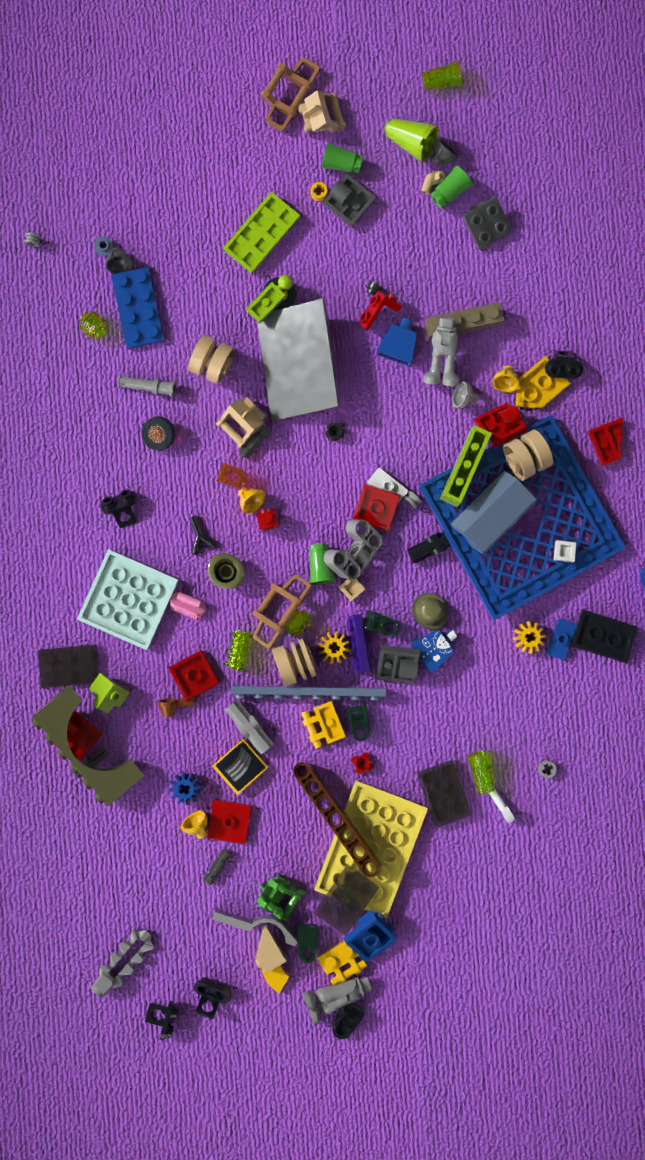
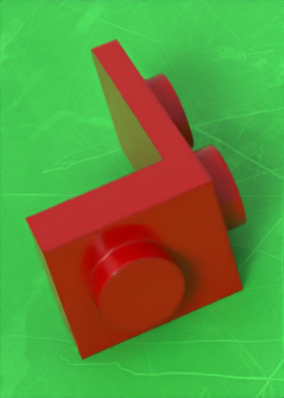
(375, 306)

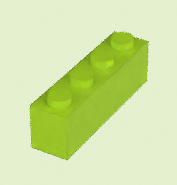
(465, 466)

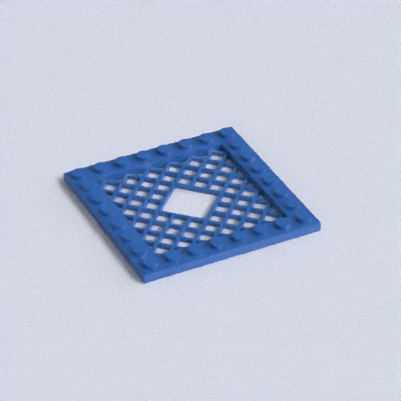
(583, 495)

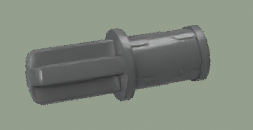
(94, 758)

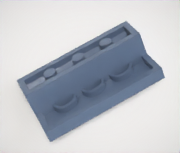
(494, 512)

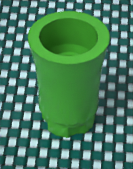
(341, 159)
(451, 187)
(319, 572)

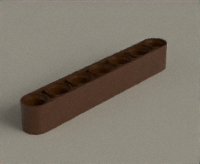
(346, 823)

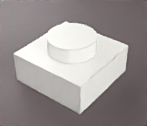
(564, 551)

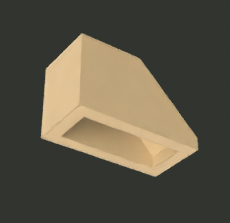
(269, 951)

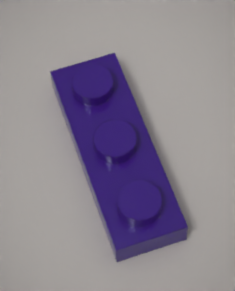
(357, 643)

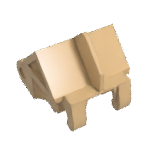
(316, 113)
(246, 415)

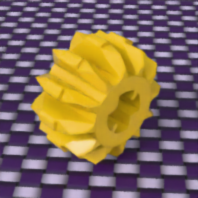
(530, 644)
(329, 652)

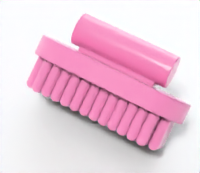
(187, 605)

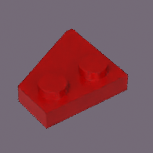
(607, 441)

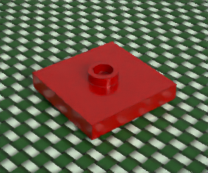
(377, 506)
(193, 675)
(229, 821)

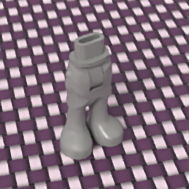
(444, 343)

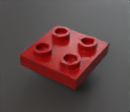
(503, 423)
(81, 735)

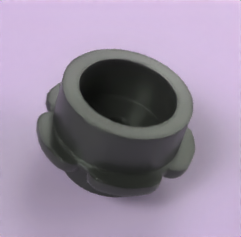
(373, 288)
(339, 432)

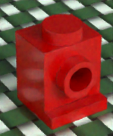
(267, 519)

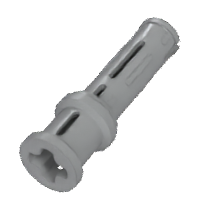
(155, 386)

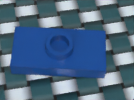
(561, 639)

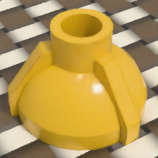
(506, 380)
(251, 499)
(195, 824)

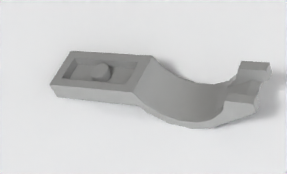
(248, 924)

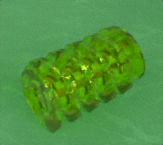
(238, 650)

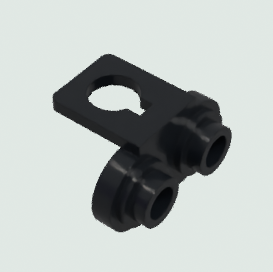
(563, 365)
(119, 504)
(213, 993)
(169, 1012)
(347, 1020)

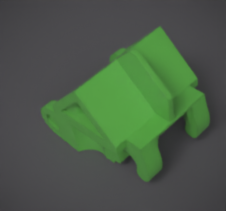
(274, 892)

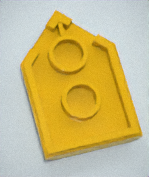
(538, 388)

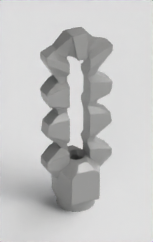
(106, 980)

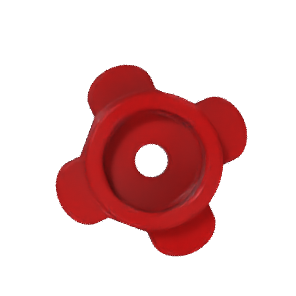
(361, 768)

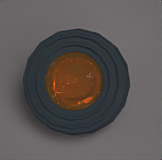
(158, 433)

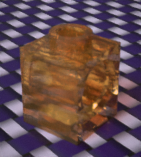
(224, 473)

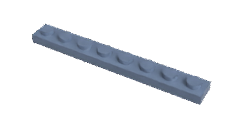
(316, 692)

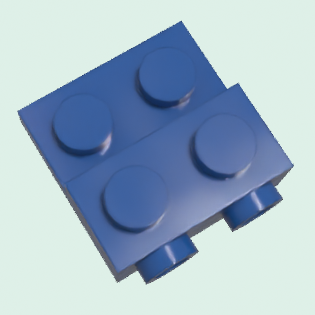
(371, 935)

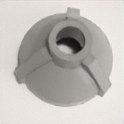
(463, 396)

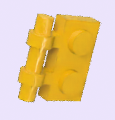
(328, 721)
(338, 956)

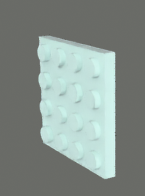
(127, 599)

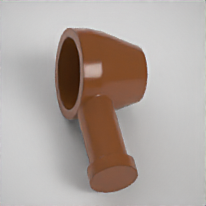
(168, 706)

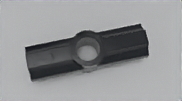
(431, 546)

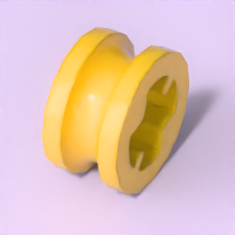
(314, 188)

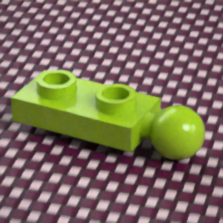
(269, 298)

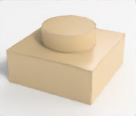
(351, 588)

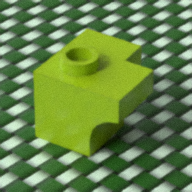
(108, 693)

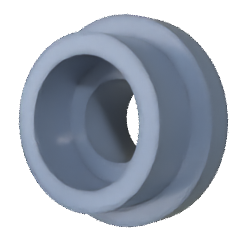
(103, 252)

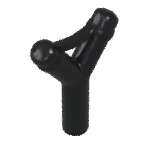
(200, 537)

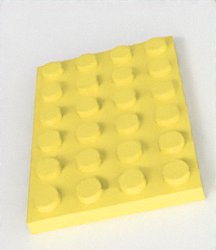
(390, 830)

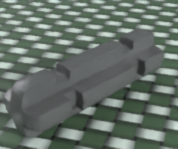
(254, 442)
(217, 866)

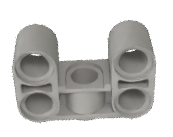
(358, 554)

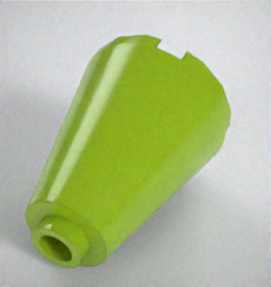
(413, 137)

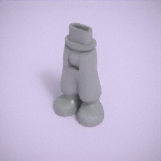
(334, 997)

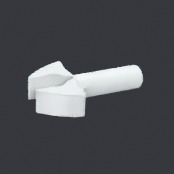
(502, 806)

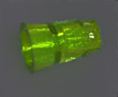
(443, 77)
(482, 770)

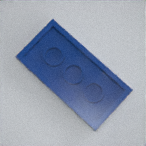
(137, 308)

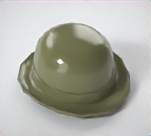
(226, 571)
(430, 611)

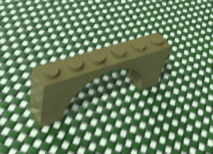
(106, 782)

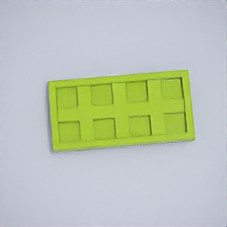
(261, 232)

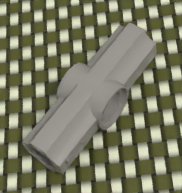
(249, 726)

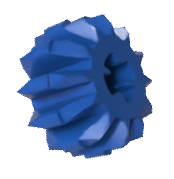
(185, 795)

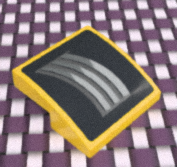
(240, 766)

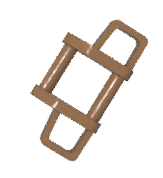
(305, 85)
(288, 614)

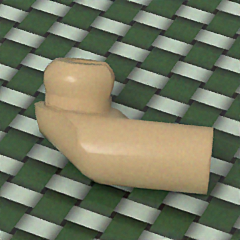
(431, 180)

